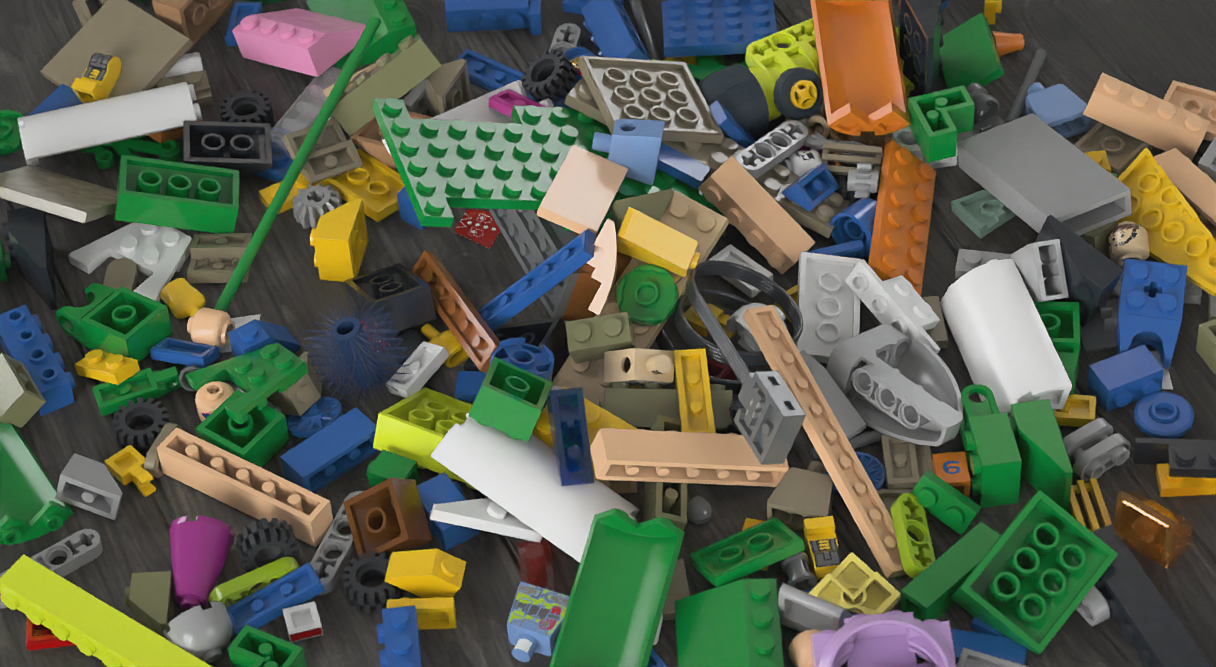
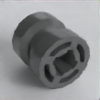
(980, 98)

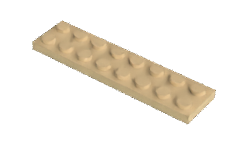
(685, 217)

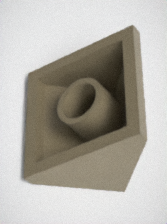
(448, 87)

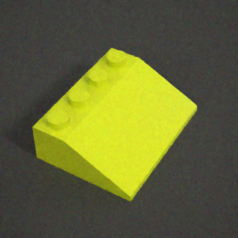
(418, 426)

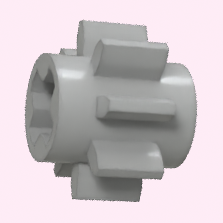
(863, 180)

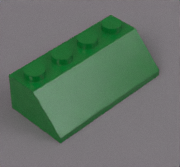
(177, 195)

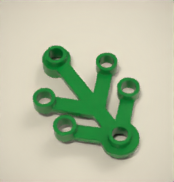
(167, 150)

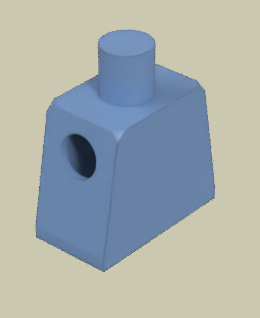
(1058, 108)
(634, 146)

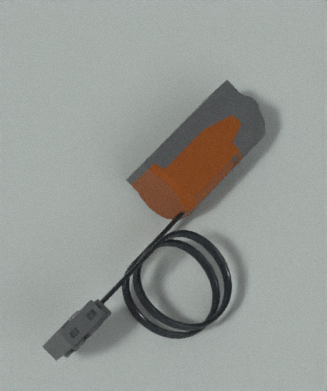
(770, 409)

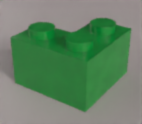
(938, 119)
(262, 649)

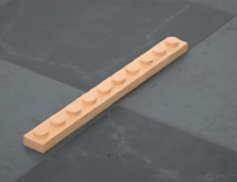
(828, 438)

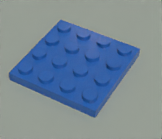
(715, 26)

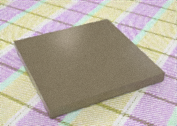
(124, 31)
(651, 92)
(57, 193)

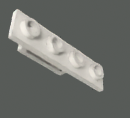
(894, 303)

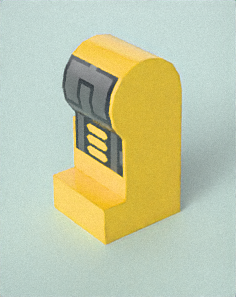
(98, 78)
(821, 545)

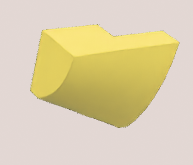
(857, 588)

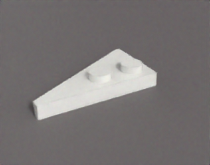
(484, 516)

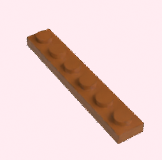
(457, 311)

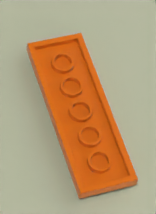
(902, 216)

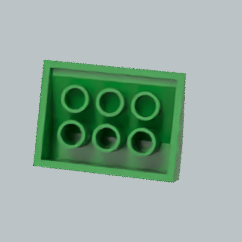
(394, 25)
(1035, 574)
(730, 626)

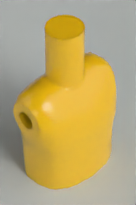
(182, 298)
(449, 342)

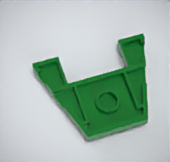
(256, 373)

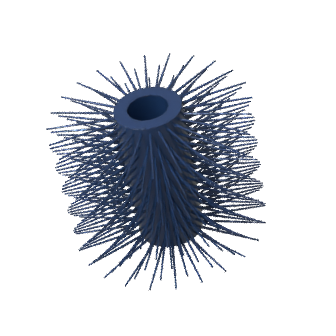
(357, 352)

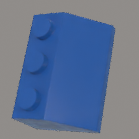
(486, 15)

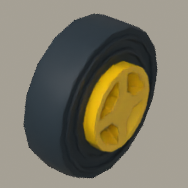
(809, 90)

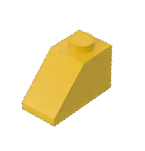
(426, 572)

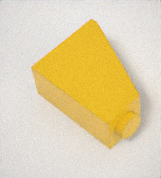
(656, 243)

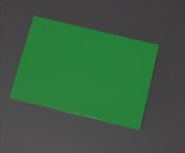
(970, 54)
(746, 552)

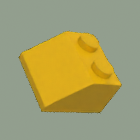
(340, 242)

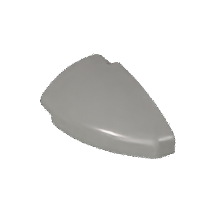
(898, 386)

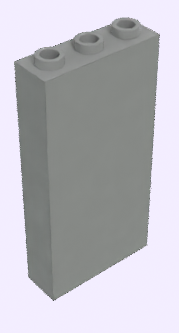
(1043, 175)

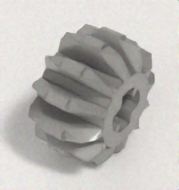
(313, 203)

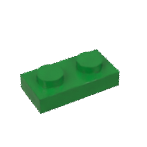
(945, 502)

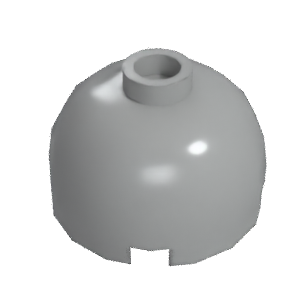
(202, 631)

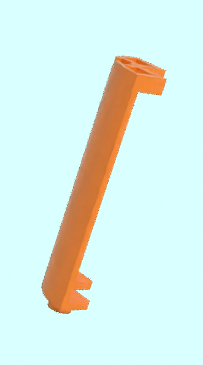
(860, 66)

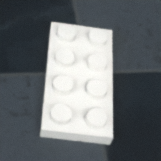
(826, 303)

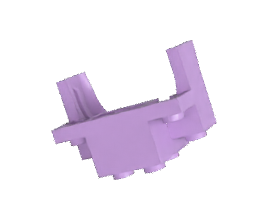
(884, 642)

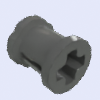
(798, 571)

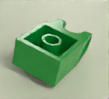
(117, 321)
(1063, 328)
(989, 450)

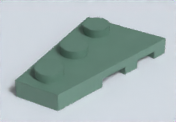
(981, 212)

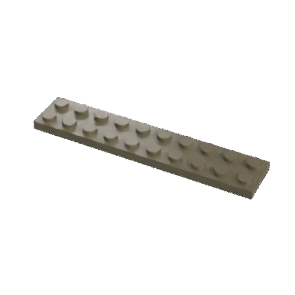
(714, 155)

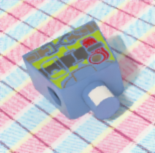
(535, 621)

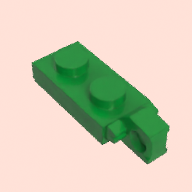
(142, 384)

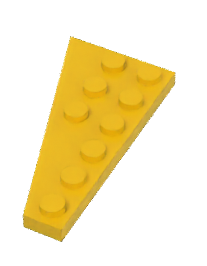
(1171, 223)

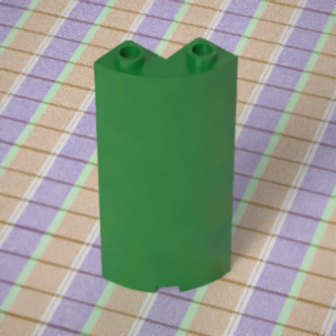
(26, 492)
(618, 592)

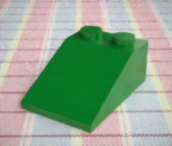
(1042, 450)

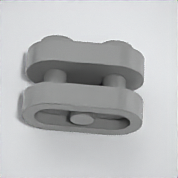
(1095, 449)

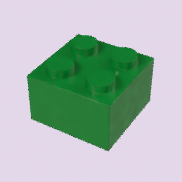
(510, 399)
(253, 440)

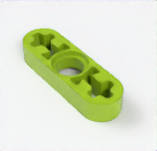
(910, 516)
(230, 591)

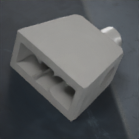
(1042, 270)

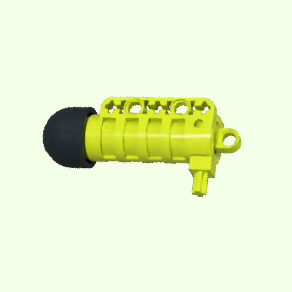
(749, 91)

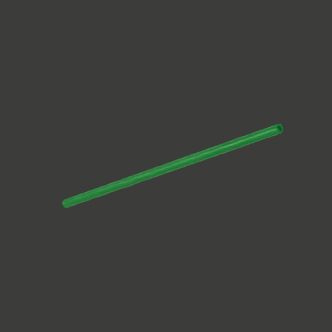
(297, 165)

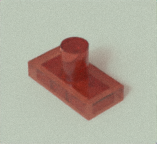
(536, 564)

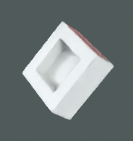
(302, 621)

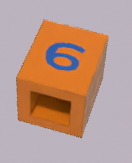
(953, 470)

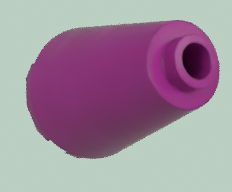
(197, 558)

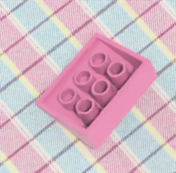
(297, 39)

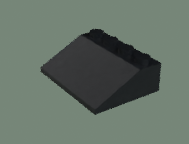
(921, 43)

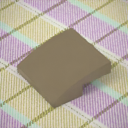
(330, 155)
(216, 257)

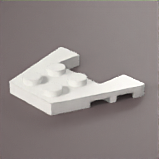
(153, 248)

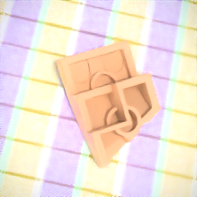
(605, 265)

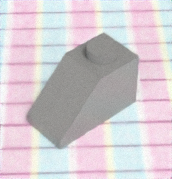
(89, 487)

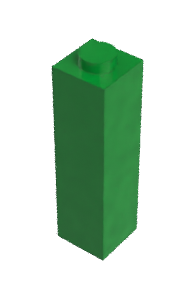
(932, 589)

